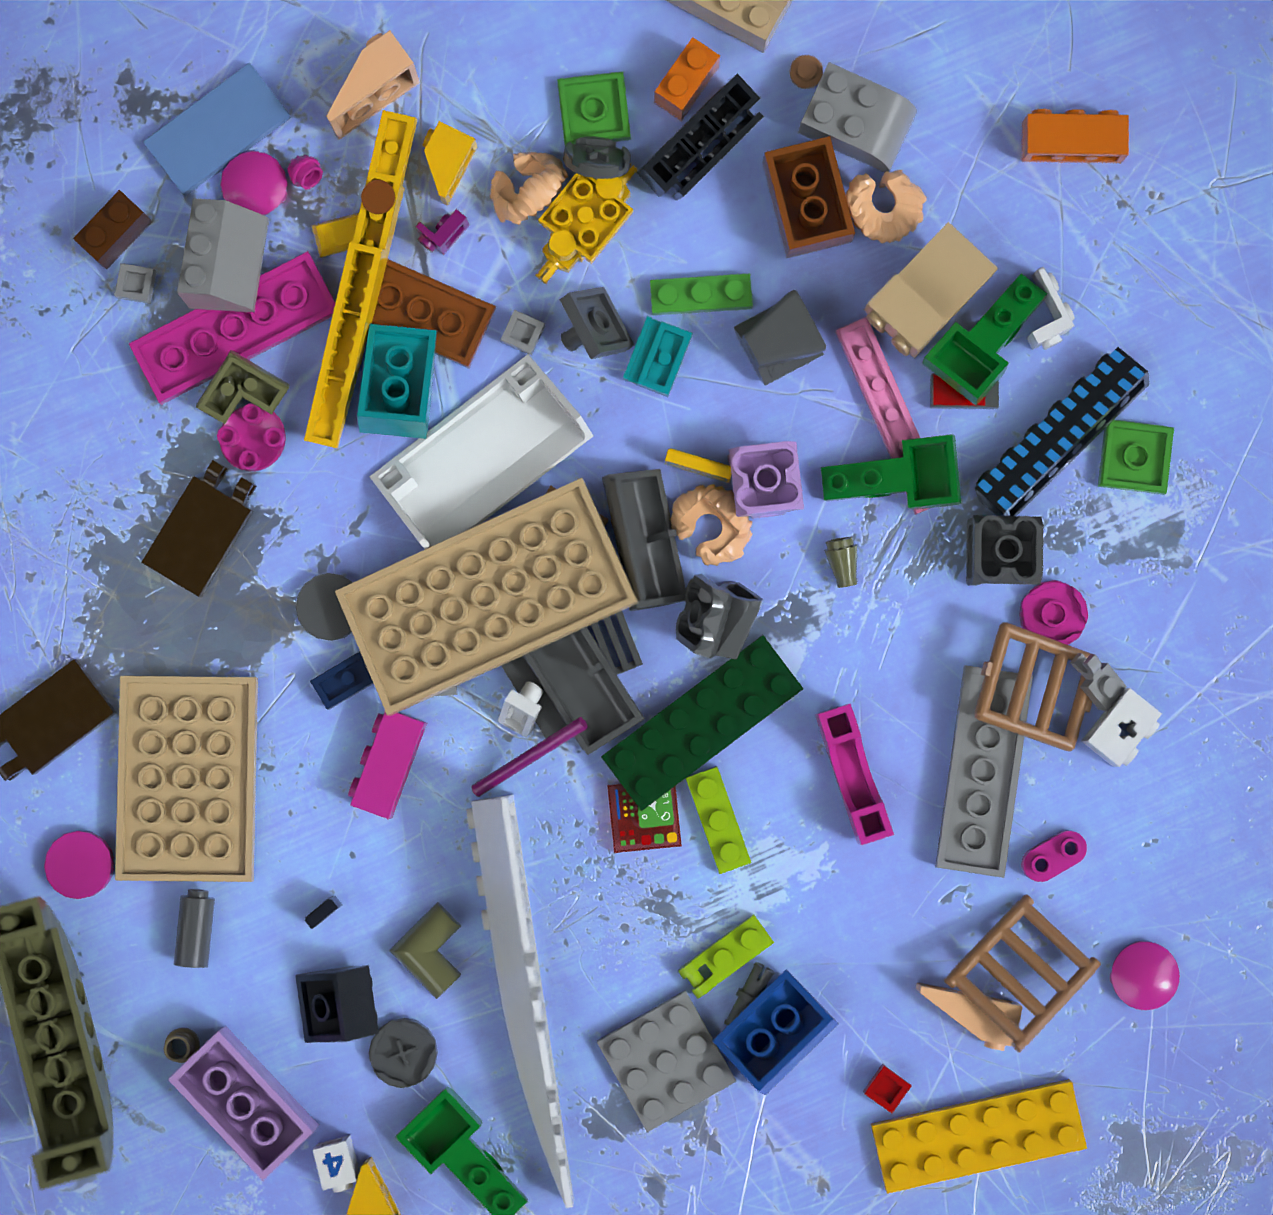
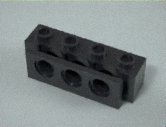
(697, 134)

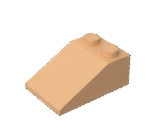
(375, 81)

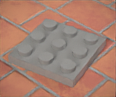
(666, 1061)

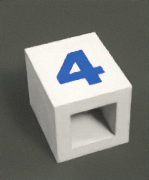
(336, 1164)

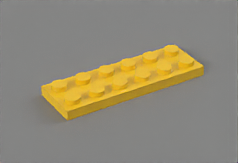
(978, 1136)

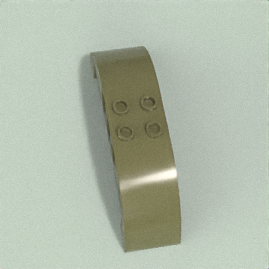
(55, 1045)

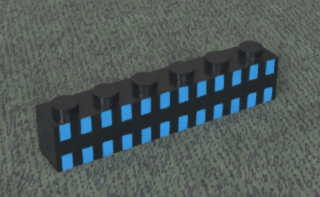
(1062, 434)

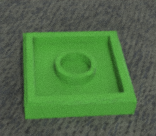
(594, 107)
(1136, 457)

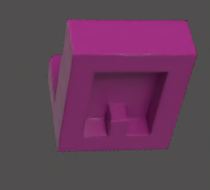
(448, 231)

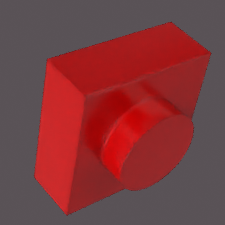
(887, 1088)

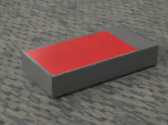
(945, 397)

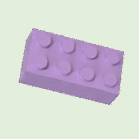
(243, 1102)

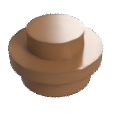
(806, 71)

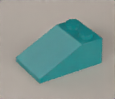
(397, 381)

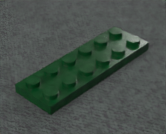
(702, 723)

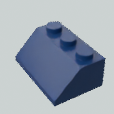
(775, 1032)

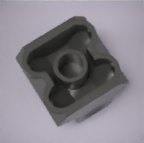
(780, 338)
(1004, 550)
(716, 617)

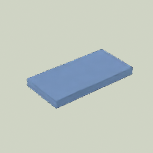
(217, 129)

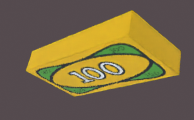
(698, 465)

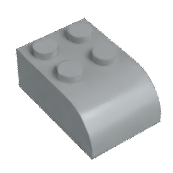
(859, 117)

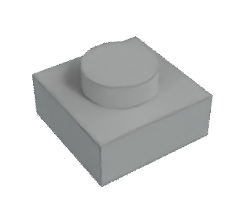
(135, 283)
(522, 332)

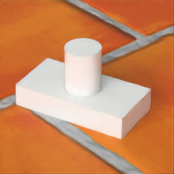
(521, 709)

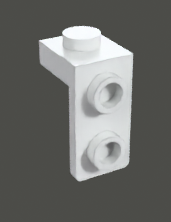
(1062, 313)

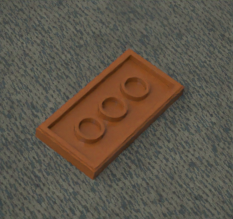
(425, 303)

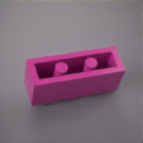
(387, 764)

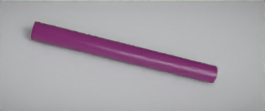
(529, 756)

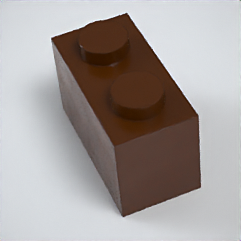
(112, 229)

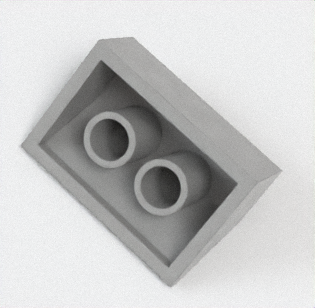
(222, 256)

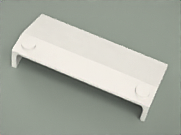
(482, 454)

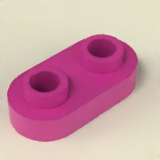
(1054, 854)

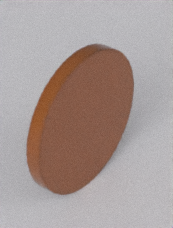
(378, 197)

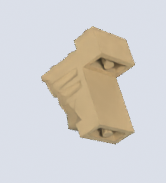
(929, 291)

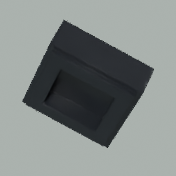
(322, 912)

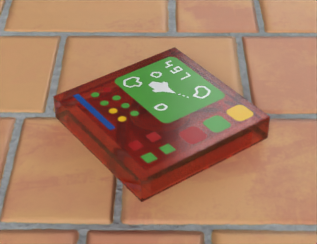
(646, 829)

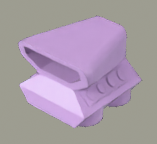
(766, 479)

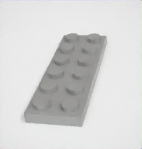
(981, 782)

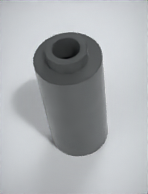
(194, 929)

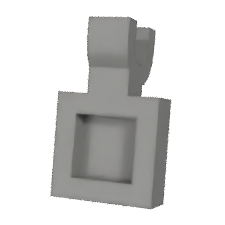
(1101, 681)

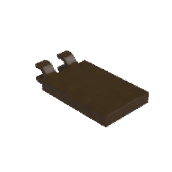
(200, 531)
(52, 719)

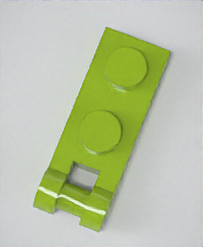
(726, 955)

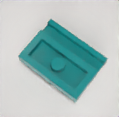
(657, 356)

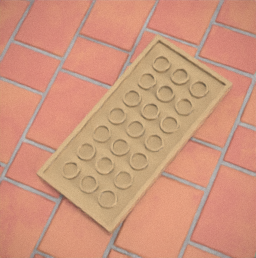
(486, 597)

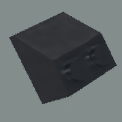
(337, 1004)

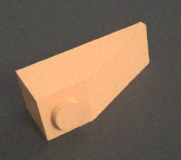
(967, 1014)

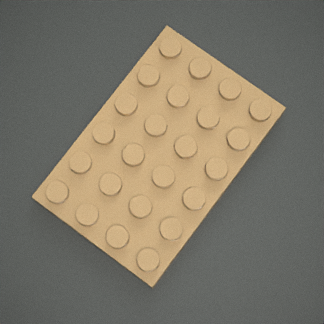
(186, 779)

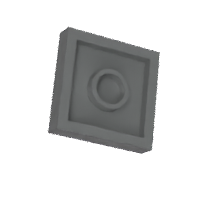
(594, 324)

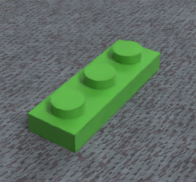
(701, 294)

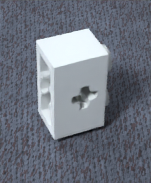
(1104, 735)

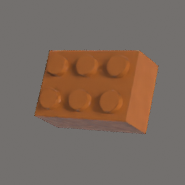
(808, 197)

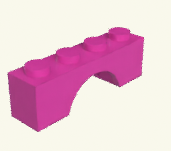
(853, 774)

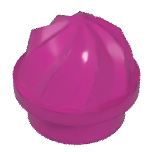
(305, 171)

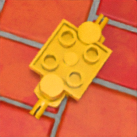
(583, 220)

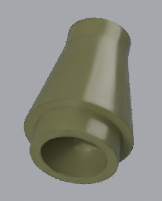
(842, 560)

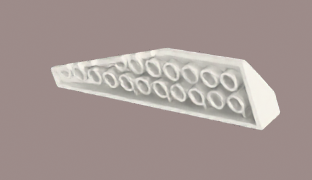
(518, 972)

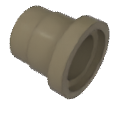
(191, 1040)

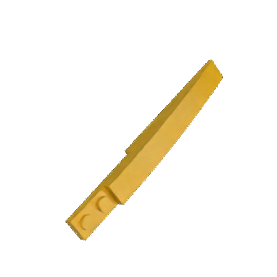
(360, 285)

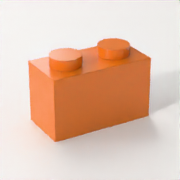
(686, 79)

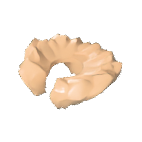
(536, 191)
(891, 225)
(720, 503)

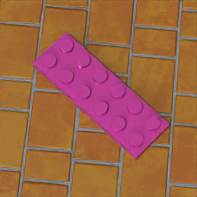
(197, 343)

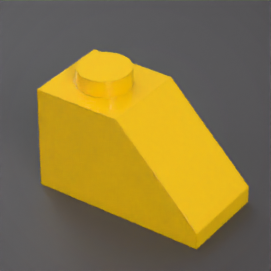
(448, 157)
(371, 1193)

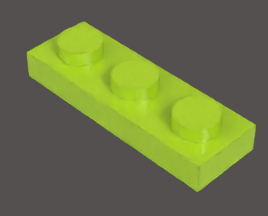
(718, 820)

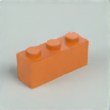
(1075, 137)

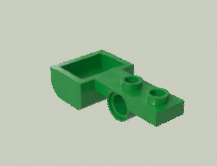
(970, 358)
(924, 472)
(444, 1135)

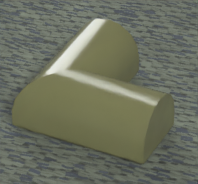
(237, 380)
(420, 952)

